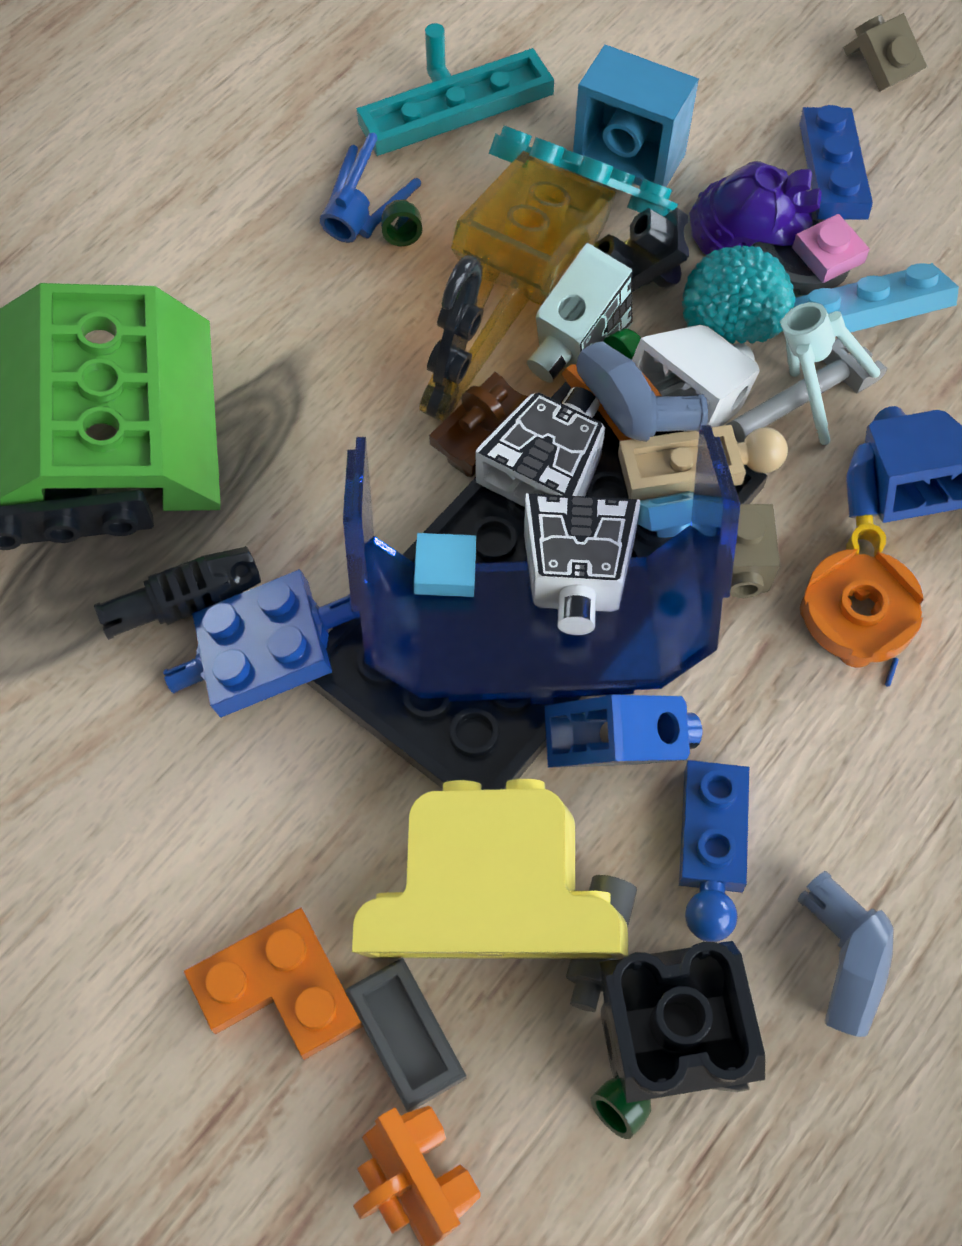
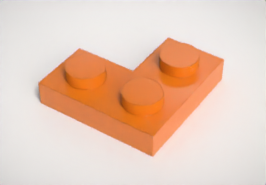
(281, 967)

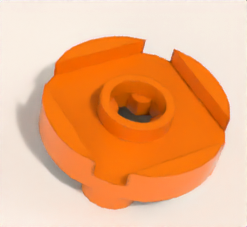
(855, 636)

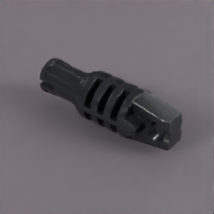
(180, 591)

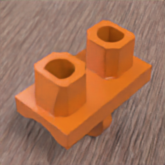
(403, 1183)

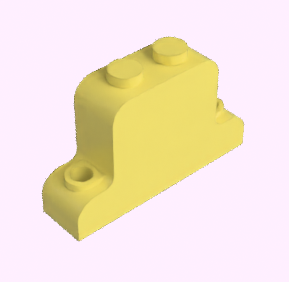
(491, 883)

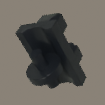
(653, 248)

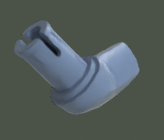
(629, 397)
(863, 957)

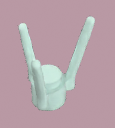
(809, 339)

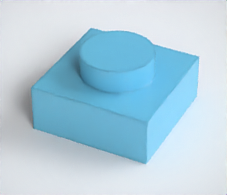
(666, 514)

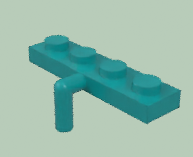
(454, 99)

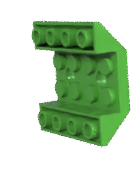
(144, 383)

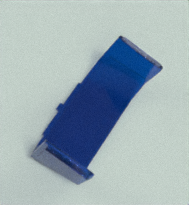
(512, 648)

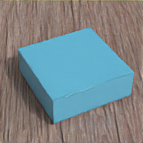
(445, 565)

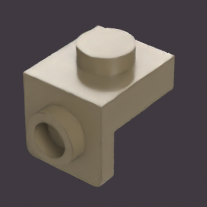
(888, 50)
(755, 552)

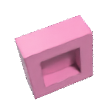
(830, 248)

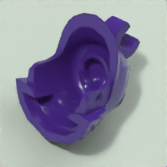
(754, 207)

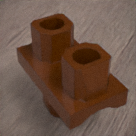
(474, 421)

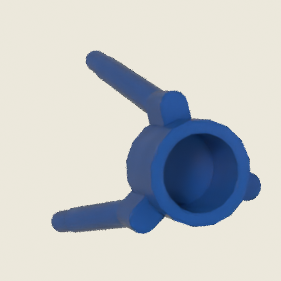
(348, 207)

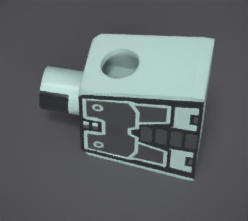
(581, 310)

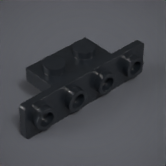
(74, 514)

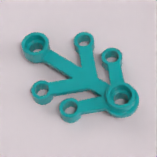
(652, 195)

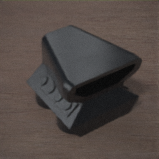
(681, 1022)

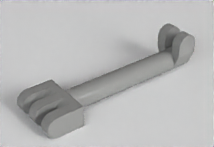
(839, 368)

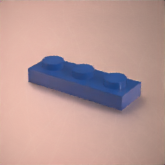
(836, 162)

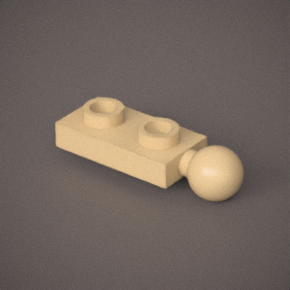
(669, 461)

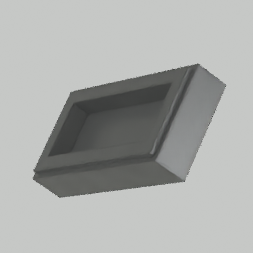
(405, 1035)

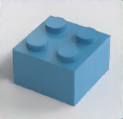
(634, 115)

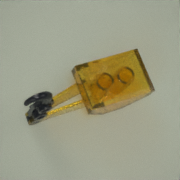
(513, 236)

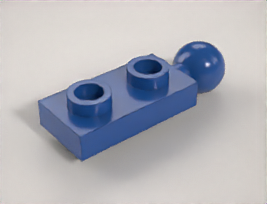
(714, 845)

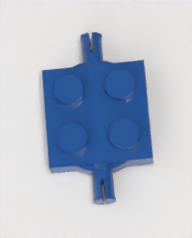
(260, 643)

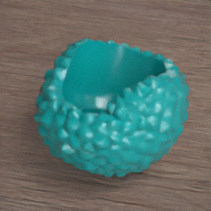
(738, 294)

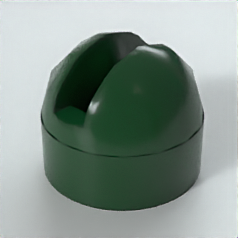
(407, 227)
(617, 1114)

